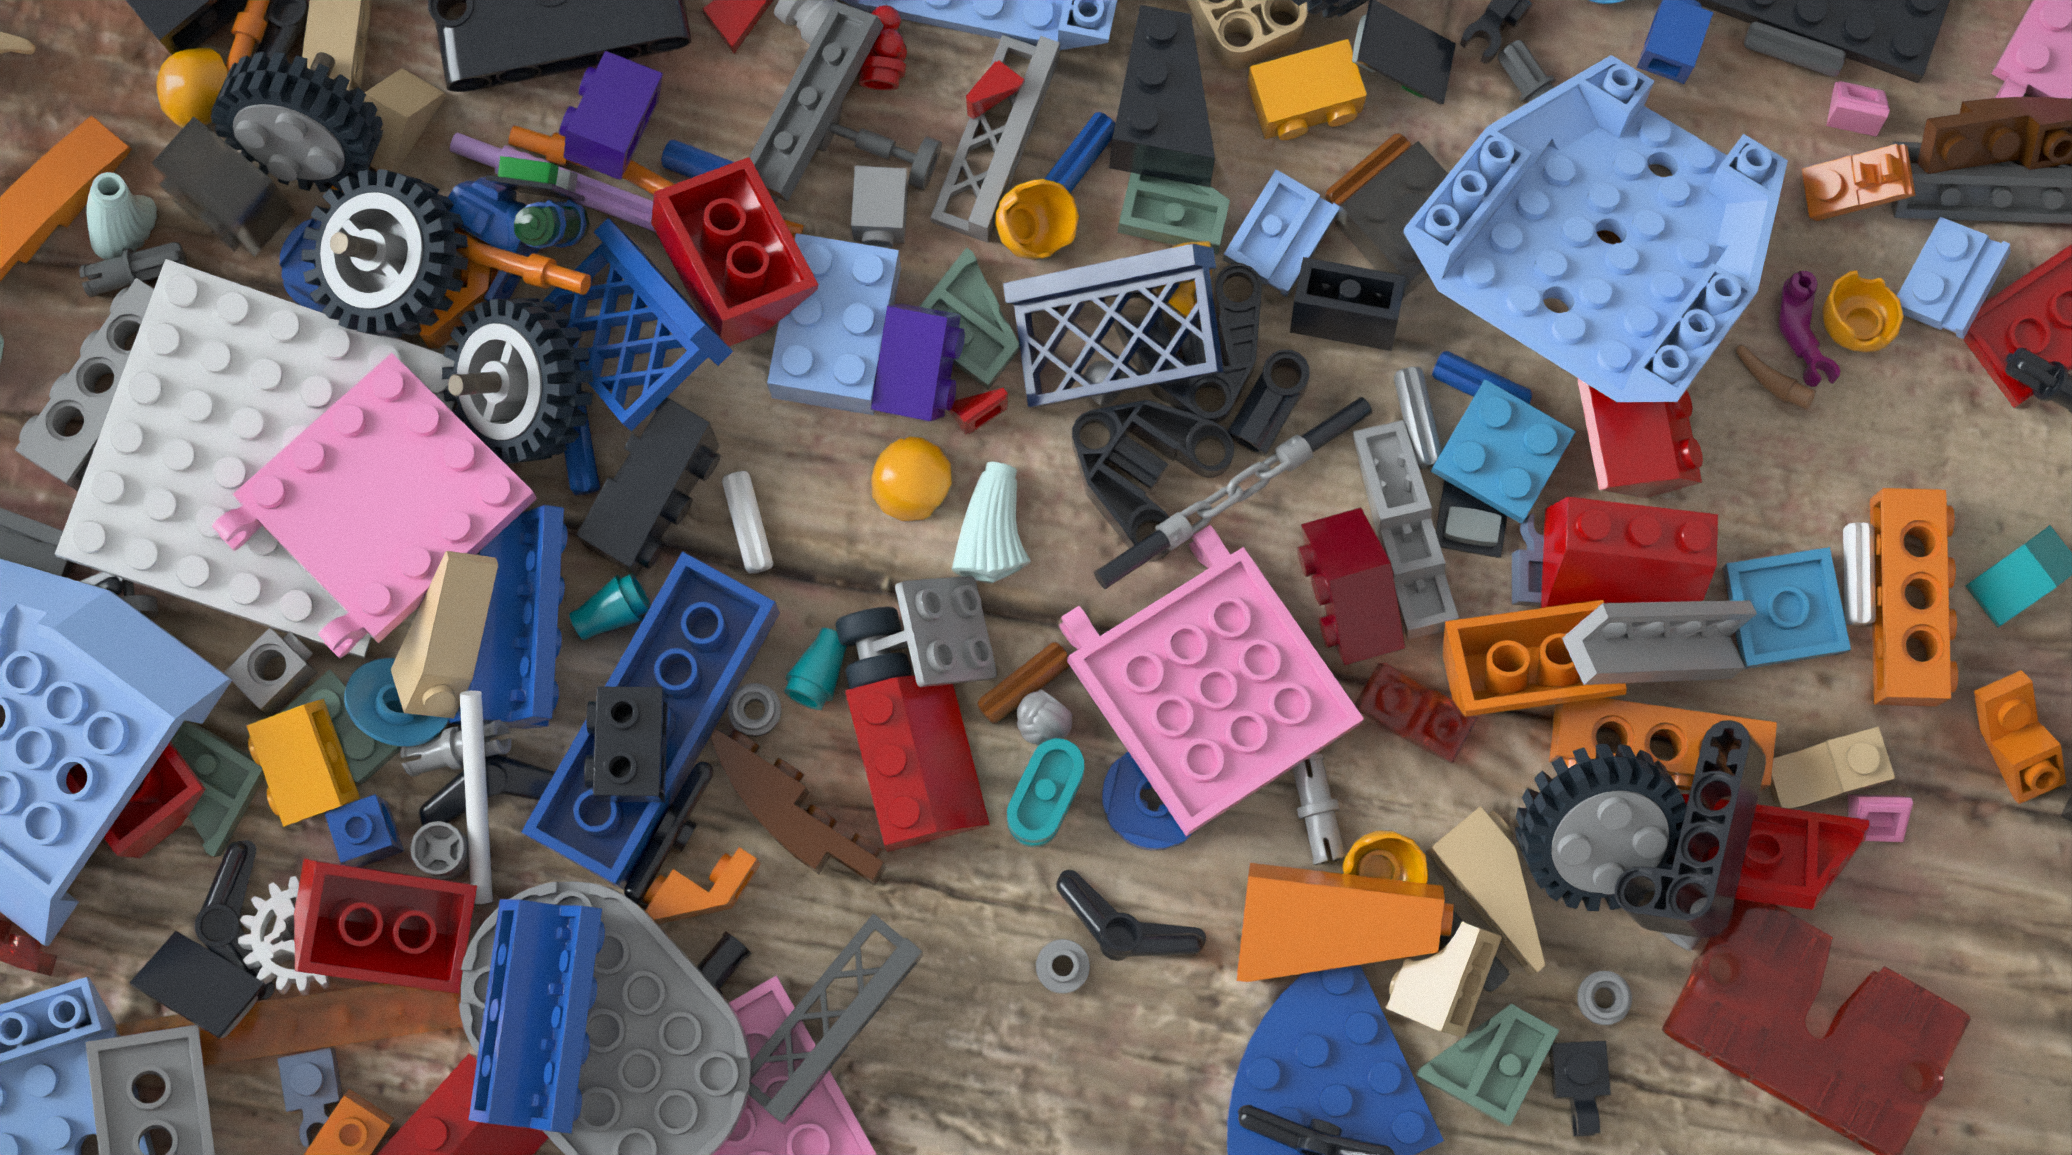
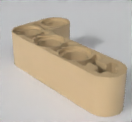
(1252, 20)
(340, 31)

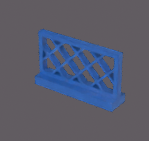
(663, 304)

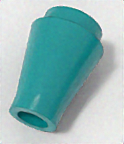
(612, 607)
(817, 671)

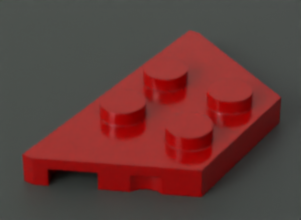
(1794, 854)

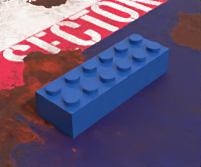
(696, 648)

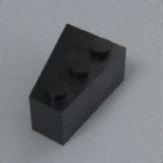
(1162, 106)
(651, 488)

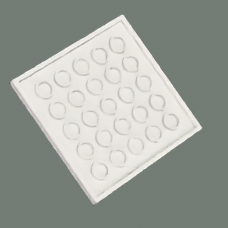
(198, 411)

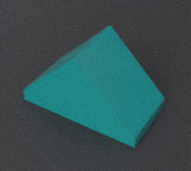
(2022, 576)

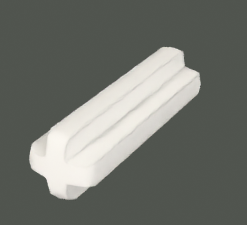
(747, 522)
(1859, 574)

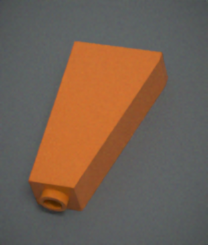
(1334, 920)

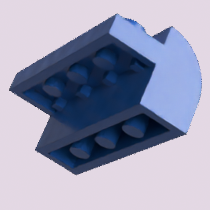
(521, 624)
(537, 1015)

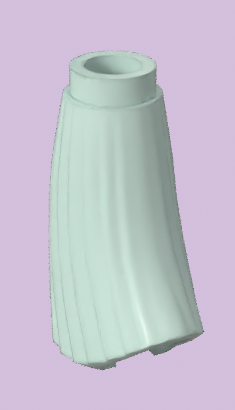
(117, 217)
(989, 535)

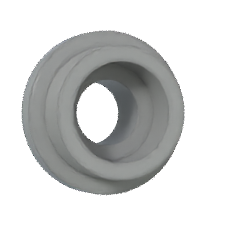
(754, 693)
(1058, 983)
(1616, 986)

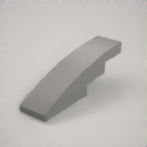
(1405, 527)

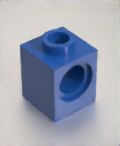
(1675, 39)
(364, 831)

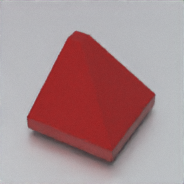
(992, 88)
(979, 409)

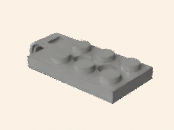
(181, 1110)

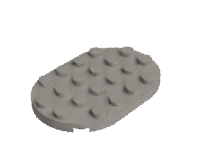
(664, 1043)

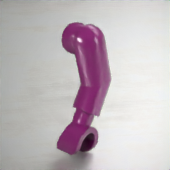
(1795, 322)

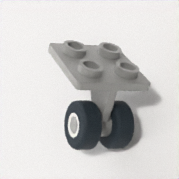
(941, 629)

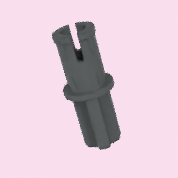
(1525, 71)
(123, 270)

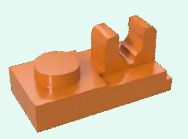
(1858, 182)

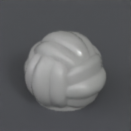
(1042, 718)

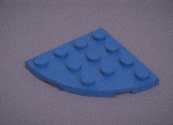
(1333, 1060)

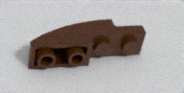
(1999, 131)
(775, 800)

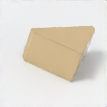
(405, 110)

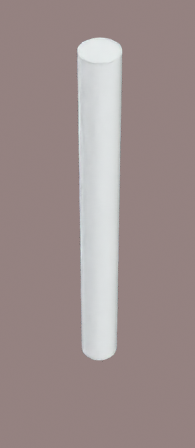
(476, 795)

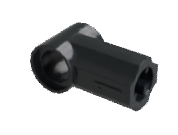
(1269, 405)

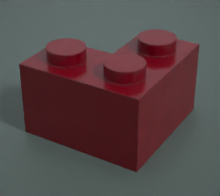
(1354, 584)

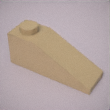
(445, 636)
(1489, 877)

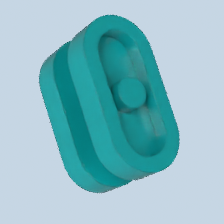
(1045, 792)

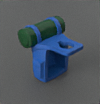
(511, 225)

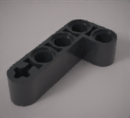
(1727, 766)

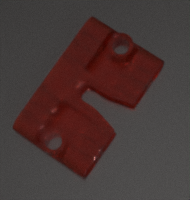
(1761, 1035)

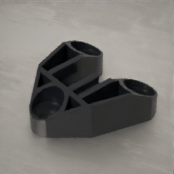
(1238, 343)
(1164, 429)

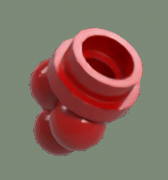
(886, 58)

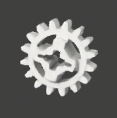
(277, 945)

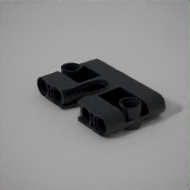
(540, 38)

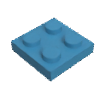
(1503, 451)
(1794, 606)

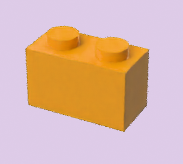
(1306, 90)
(302, 762)

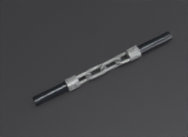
(1177, 528)

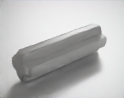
(1418, 415)

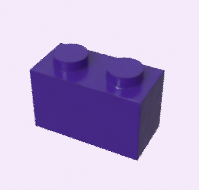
(611, 114)
(917, 362)

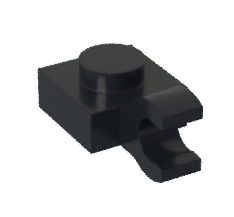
(1493, 21)
(1580, 1075)

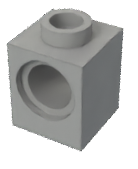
(879, 205)
(249, 668)

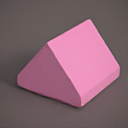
(1857, 108)
(1886, 815)

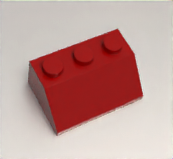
(732, 250)
(1641, 445)
(1626, 553)
(916, 761)
(155, 807)
(382, 926)
(444, 1125)

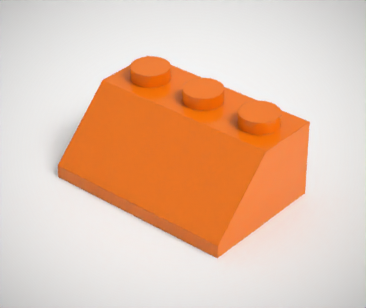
(1517, 660)

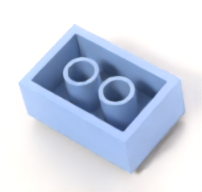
(833, 339)

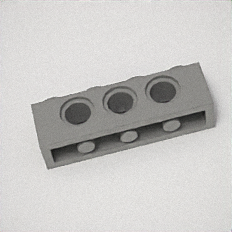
(74, 393)

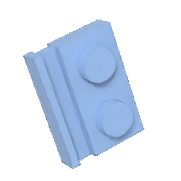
(1281, 231)
(1952, 277)

